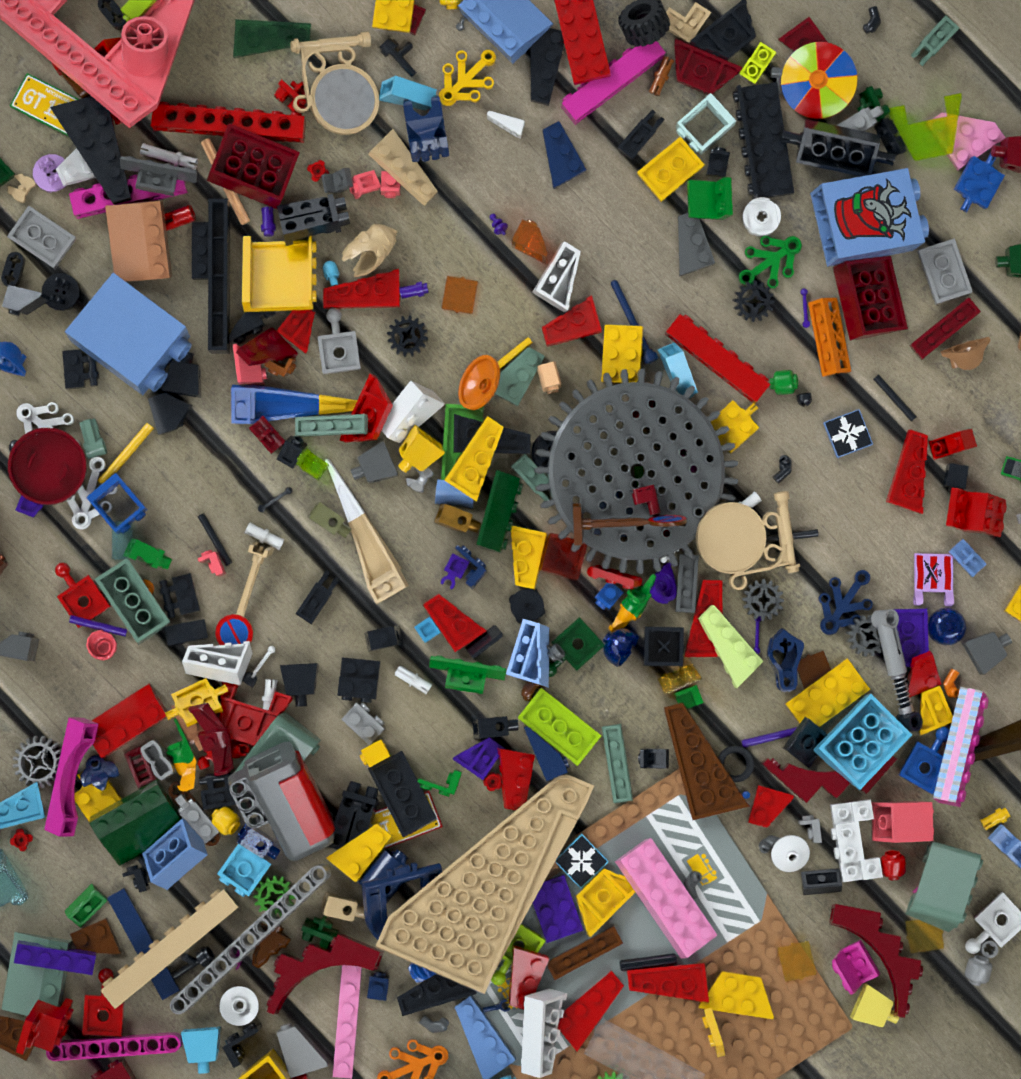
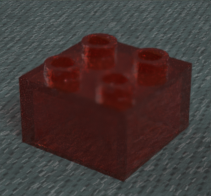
(560, 560)

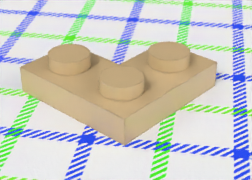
(687, 27)

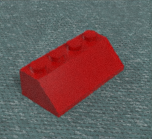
(128, 720)

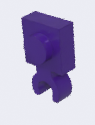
(456, 568)

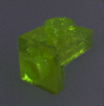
(312, 464)

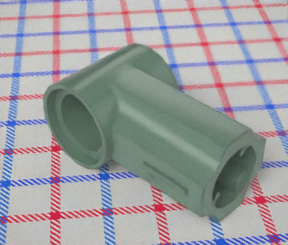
(94, 444)

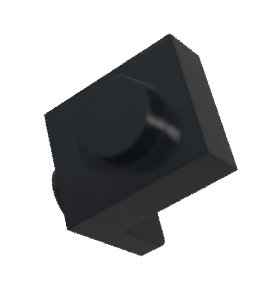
(654, 758)

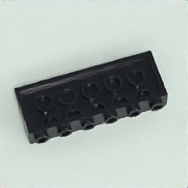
(761, 134)

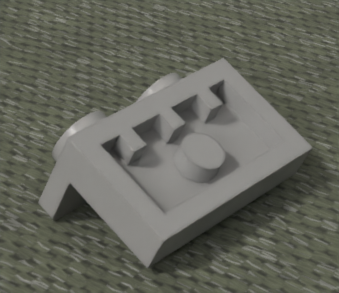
(364, 723)

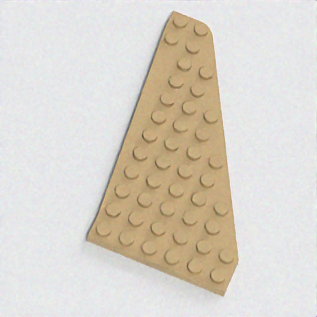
(477, 904)

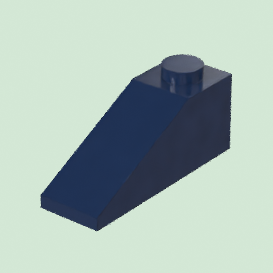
(548, 758)

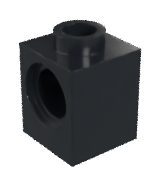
(955, 476)

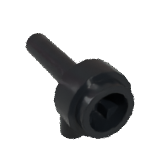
(390, 46)
(203, 956)

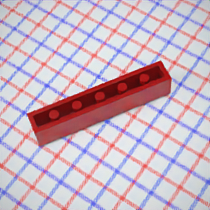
(717, 358)

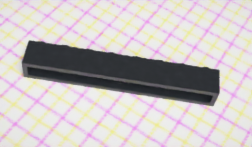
(218, 276)

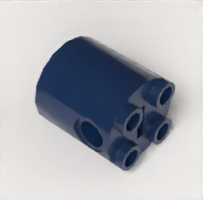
(378, 868)

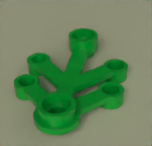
(772, 258)

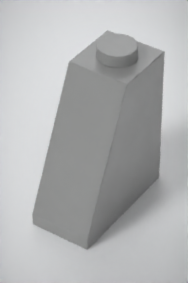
(299, 1051)

